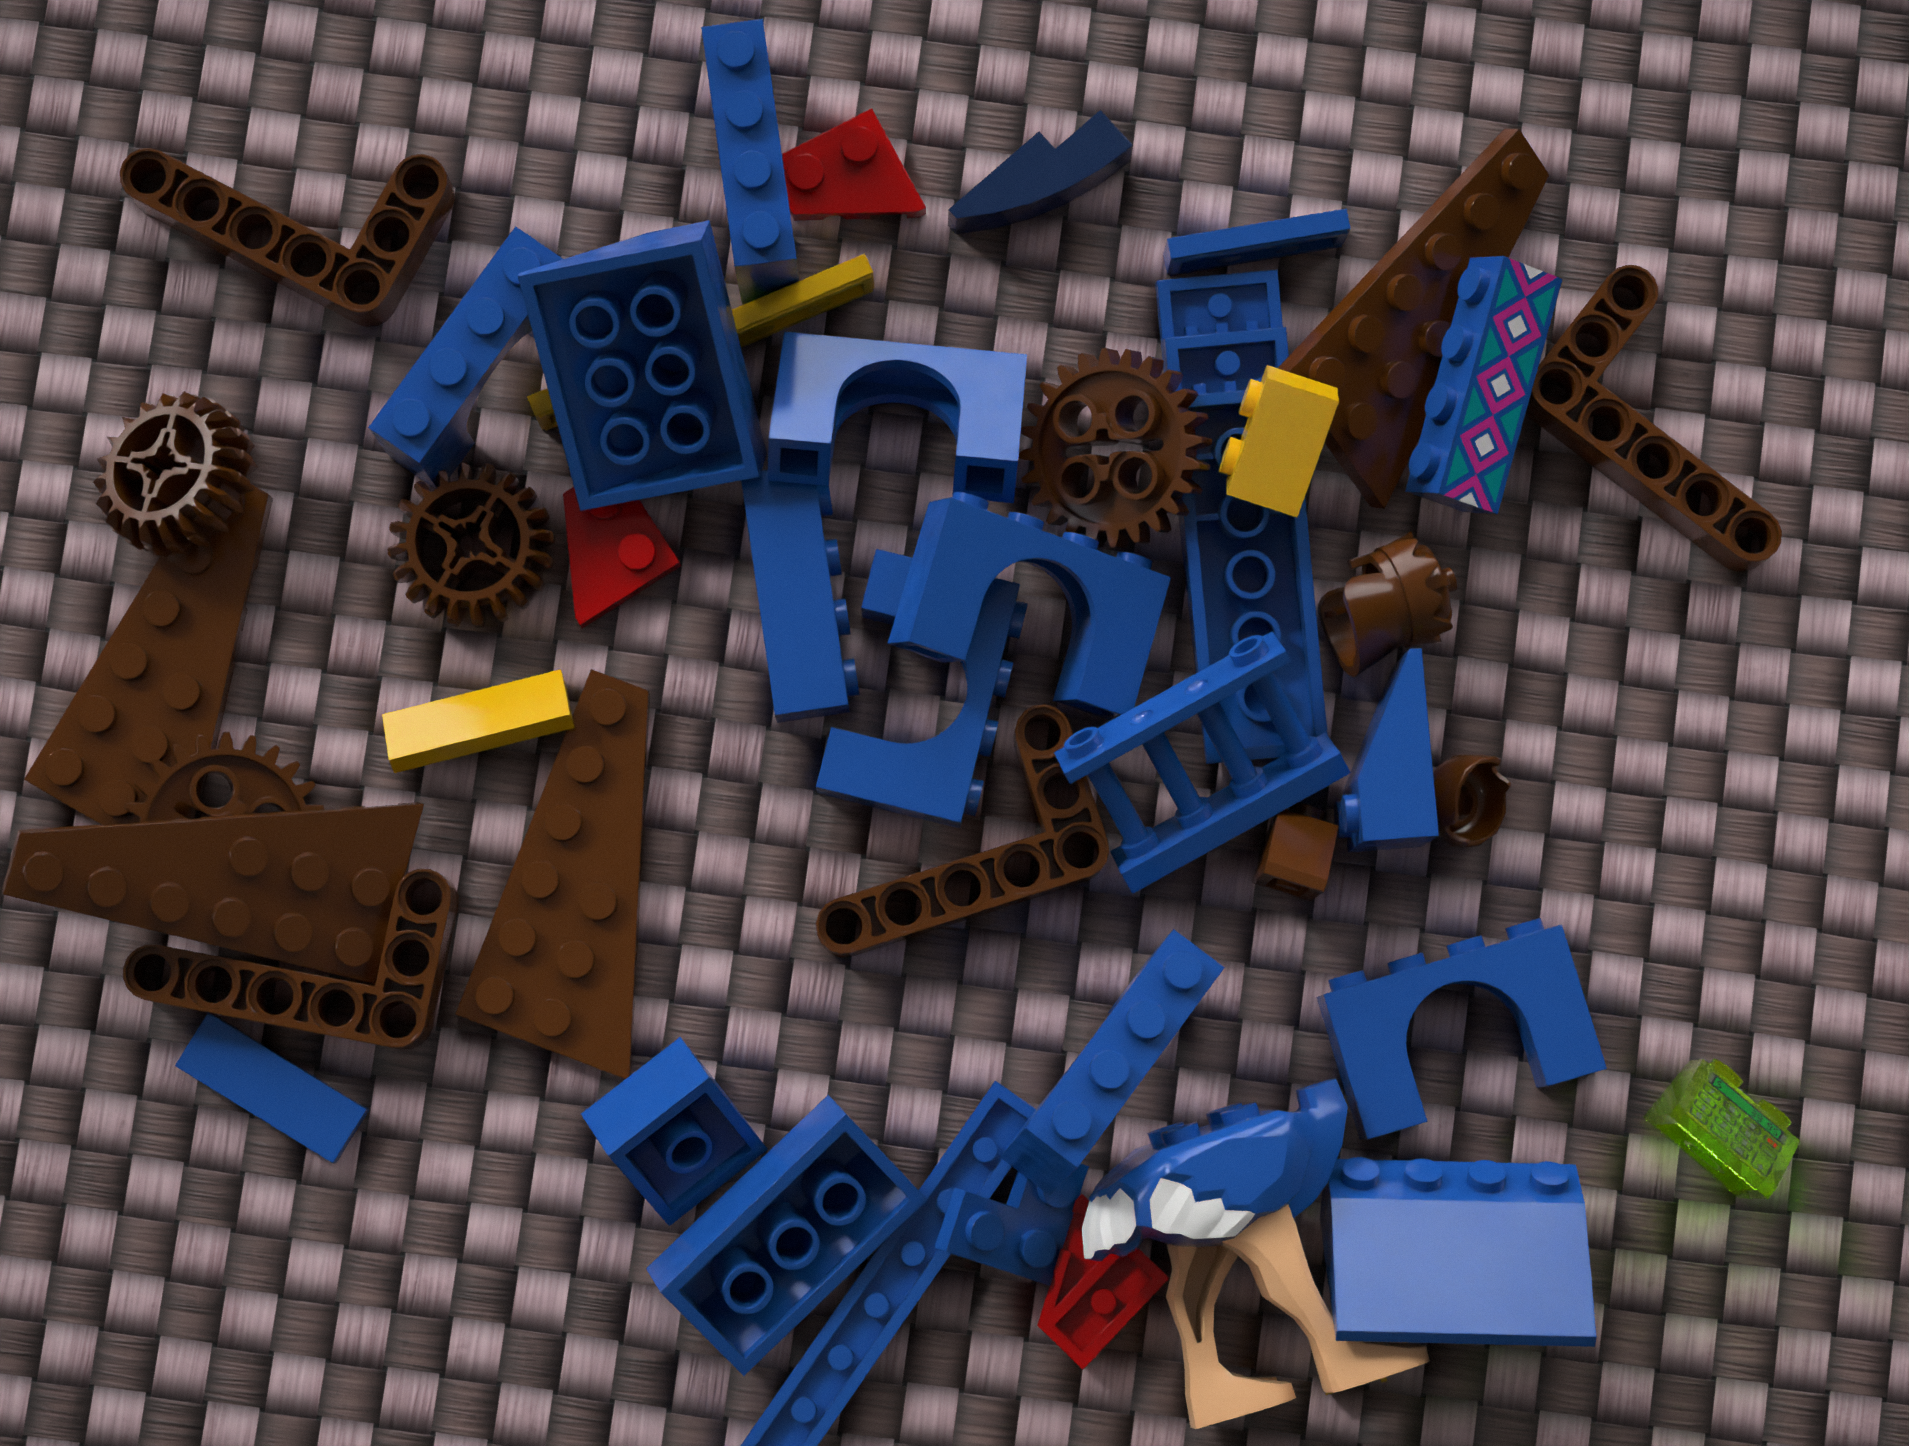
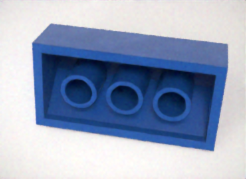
(785, 1235)

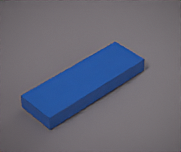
(1256, 242)
(272, 1088)

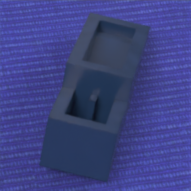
(1043, 177)

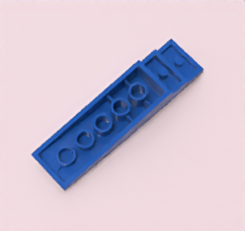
(1240, 560)

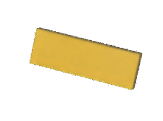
(477, 721)

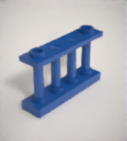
(1253, 791)

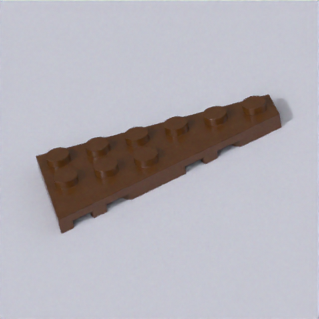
(1390, 328)
(157, 676)
(259, 883)
(568, 919)

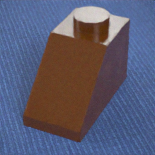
(1297, 852)

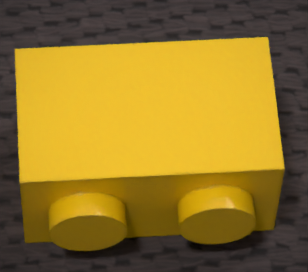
(1280, 440)

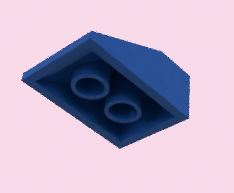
(1391, 783)

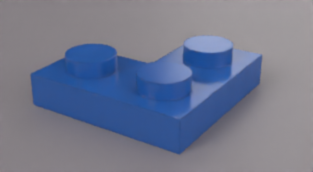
(1013, 1236)

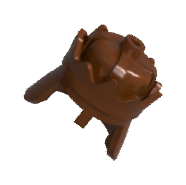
(1391, 605)

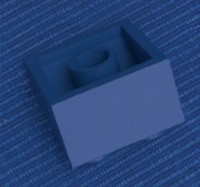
(673, 1131)

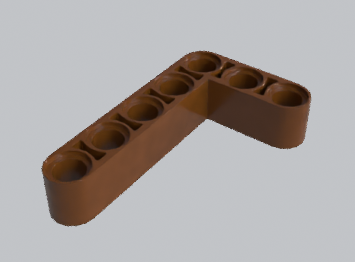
(293, 241)
(1638, 435)
(987, 866)
(313, 991)

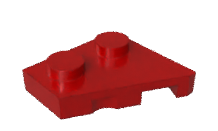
(849, 174)
(612, 555)
(1094, 1298)

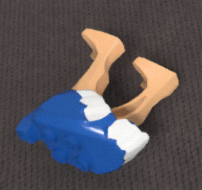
(1230, 1196)

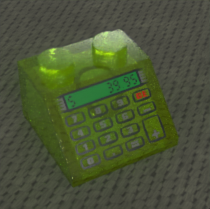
(1724, 1129)

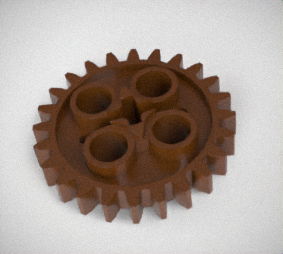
(1112, 393)
(251, 777)

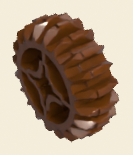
(175, 474)
(483, 521)

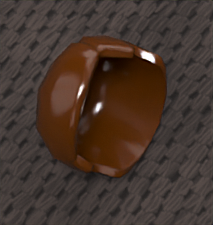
(1469, 799)

